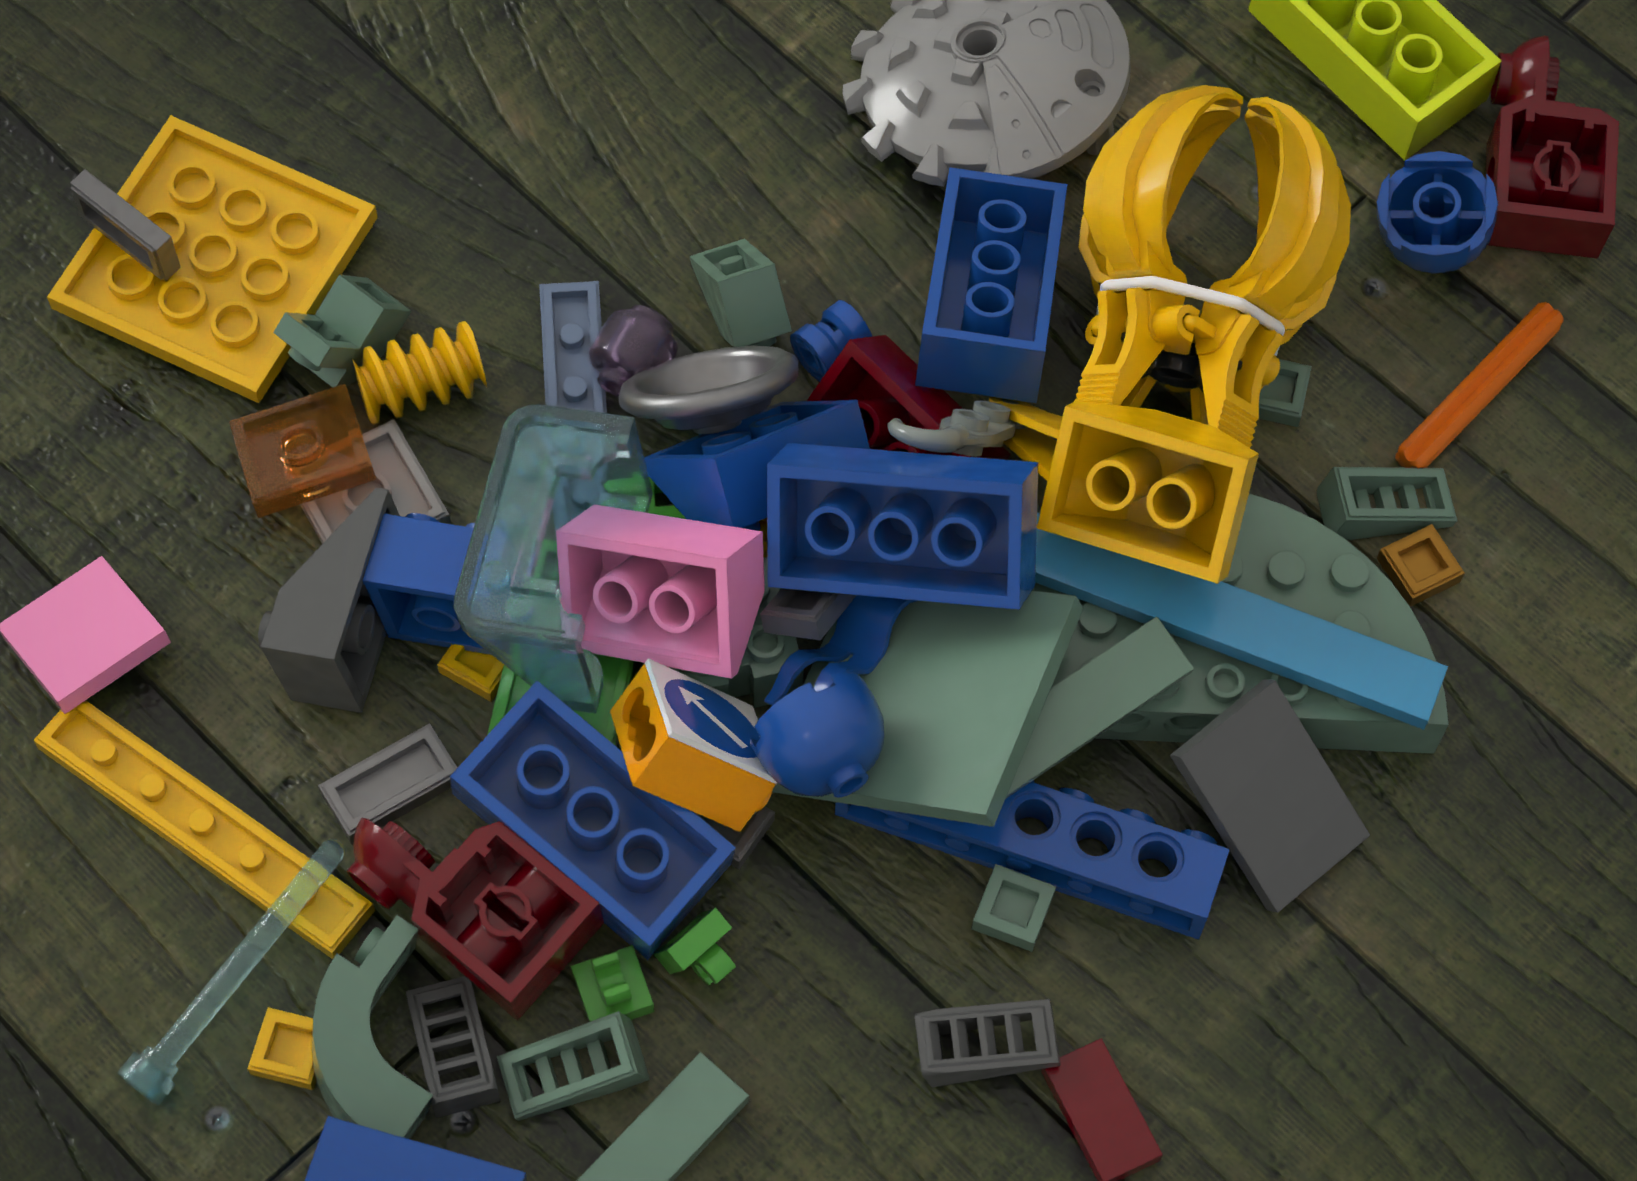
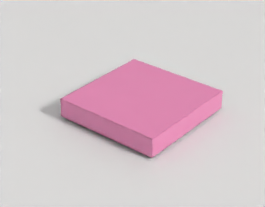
(83, 634)

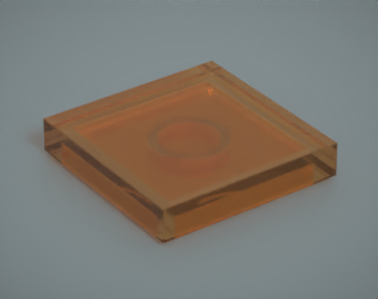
(302, 450)

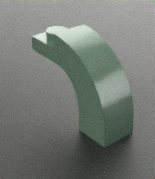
(345, 1059)

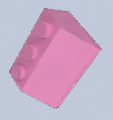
(662, 587)

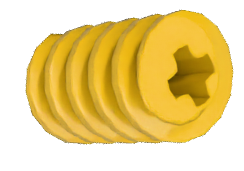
(419, 371)

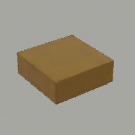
(1420, 565)

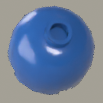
(1437, 212)
(822, 738)

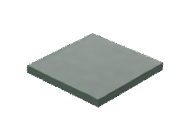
(959, 703)

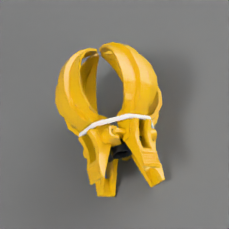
(1141, 315)

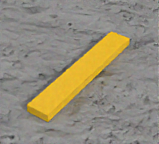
(199, 822)

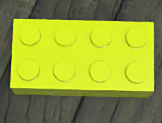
(1391, 61)

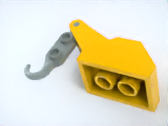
(1117, 476)

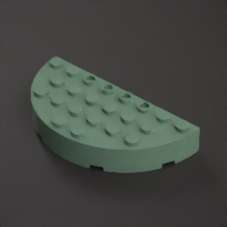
(1302, 567)

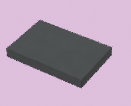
(1270, 795)

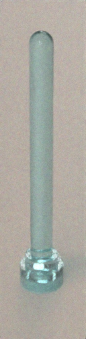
(154, 1068)

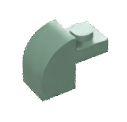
(349, 319)

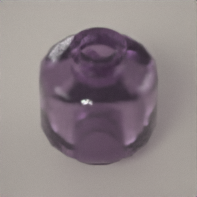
(629, 344)

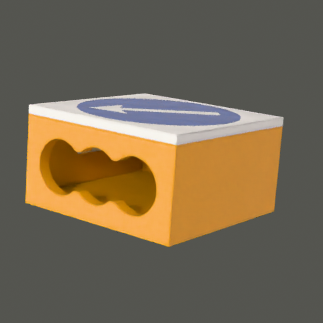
(691, 745)

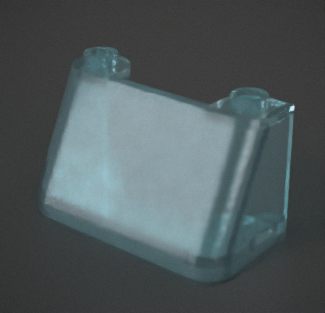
(508, 594)

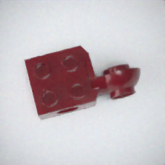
(1549, 160)
(484, 909)

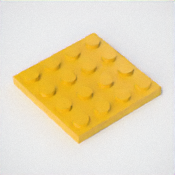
(248, 250)

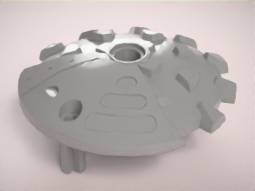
(991, 84)

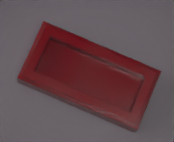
(1102, 1113)

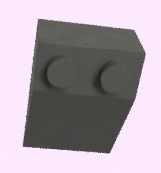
(323, 622)

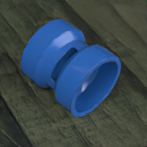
(821, 343)

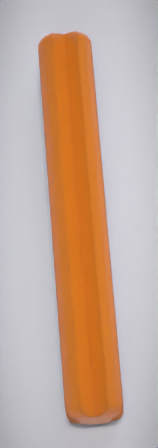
(1479, 387)

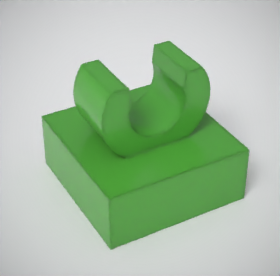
(697, 947)
(613, 985)

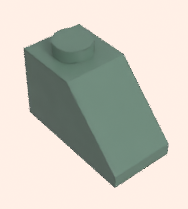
(742, 293)

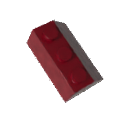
(884, 385)

